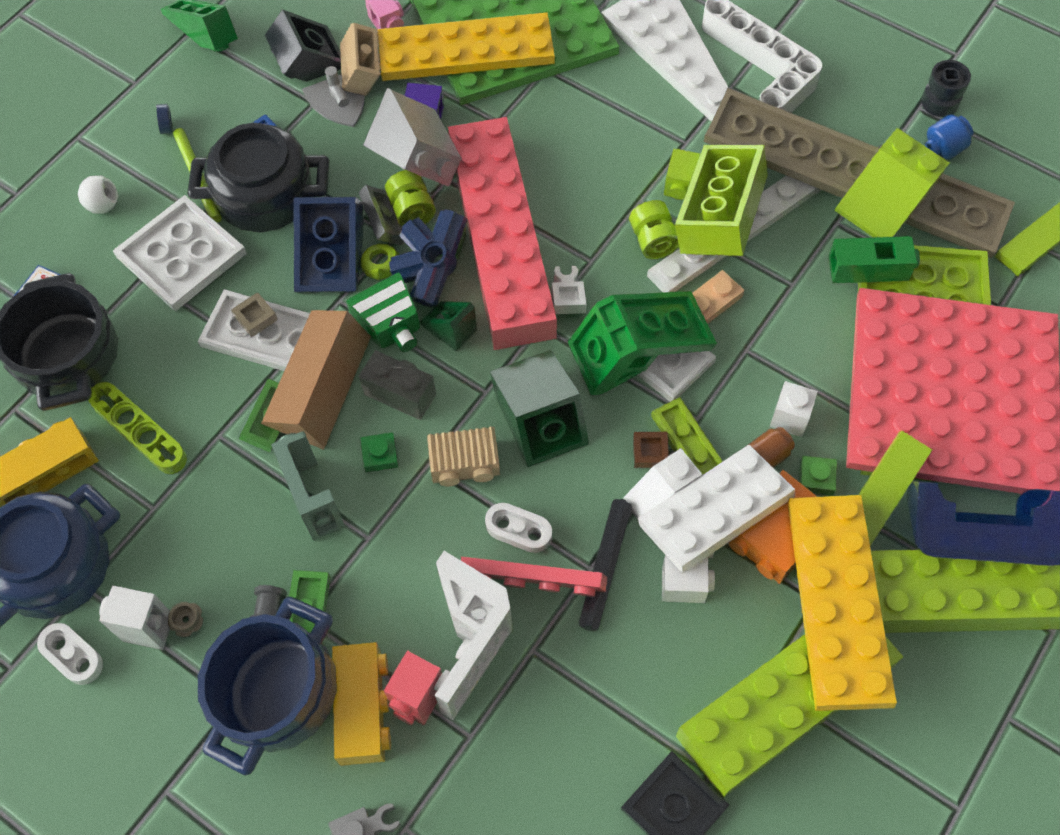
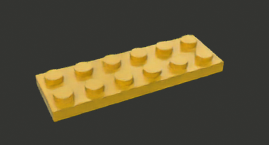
(465, 46)
(840, 604)

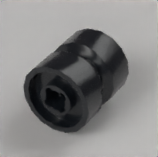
(945, 88)

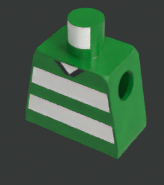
(387, 313)

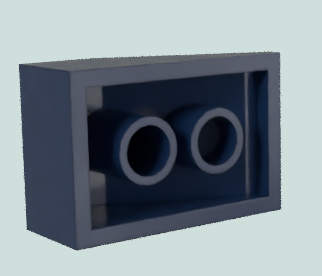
(327, 243)

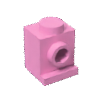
(385, 13)

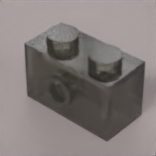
(398, 384)

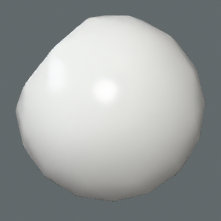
(97, 194)

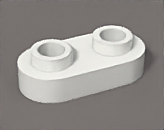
(520, 526)
(71, 655)

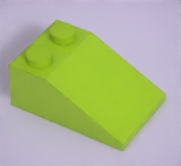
(892, 185)

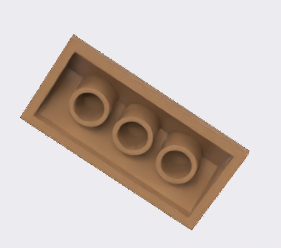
(318, 376)

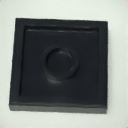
(674, 801)

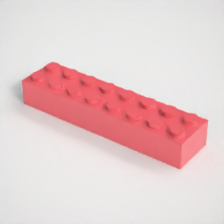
(502, 235)

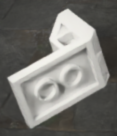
(480, 619)

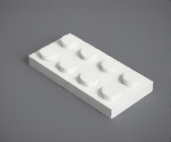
(716, 508)

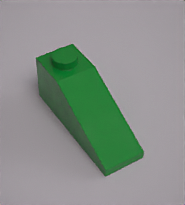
(203, 22)

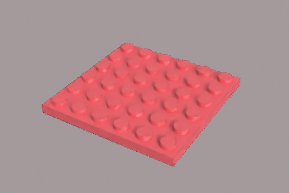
(962, 381)

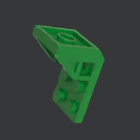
(631, 330)

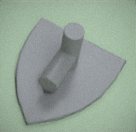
(332, 101)

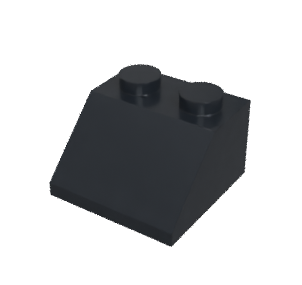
(302, 46)

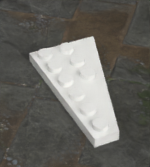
(671, 46)

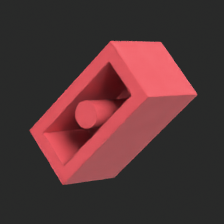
(412, 689)

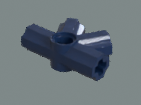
(425, 248)

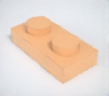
(717, 295)

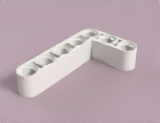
(791, 65)

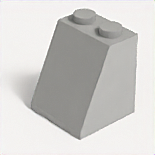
(413, 138)

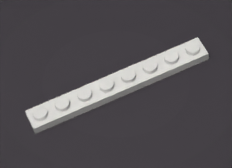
(774, 204)

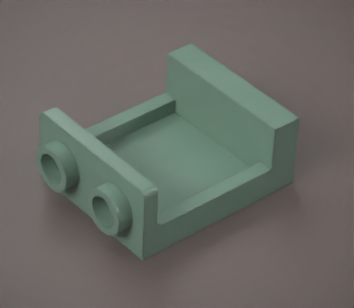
(319, 510)

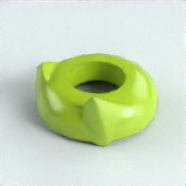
(373, 270)

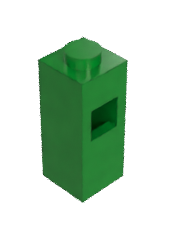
(873, 259)

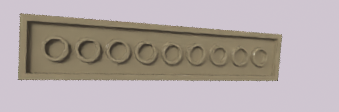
(836, 160)

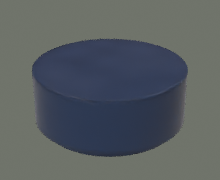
(164, 118)

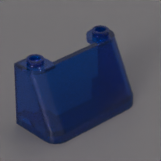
(1024, 538)

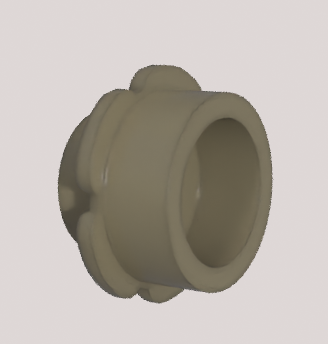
(183, 610)

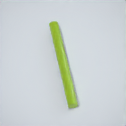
(188, 155)

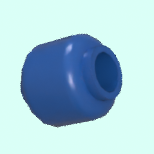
(949, 136)

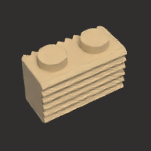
(359, 59)
(463, 456)

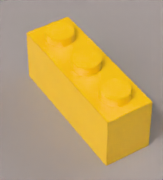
(45, 461)
(360, 704)

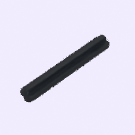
(606, 562)

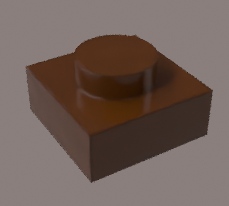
(649, 448)

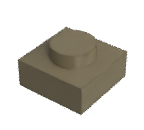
(254, 314)

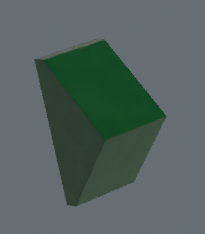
(451, 322)

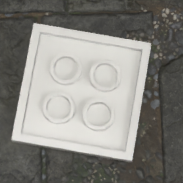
(180, 252)

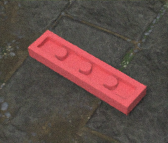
(549, 578)

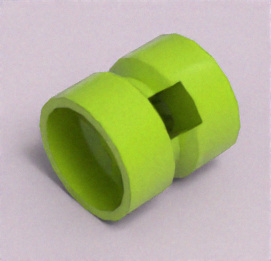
(409, 197)
(654, 229)

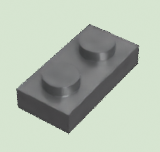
(381, 215)

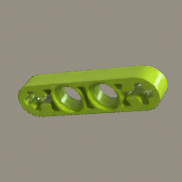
(138, 426)

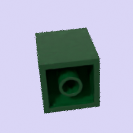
(540, 407)

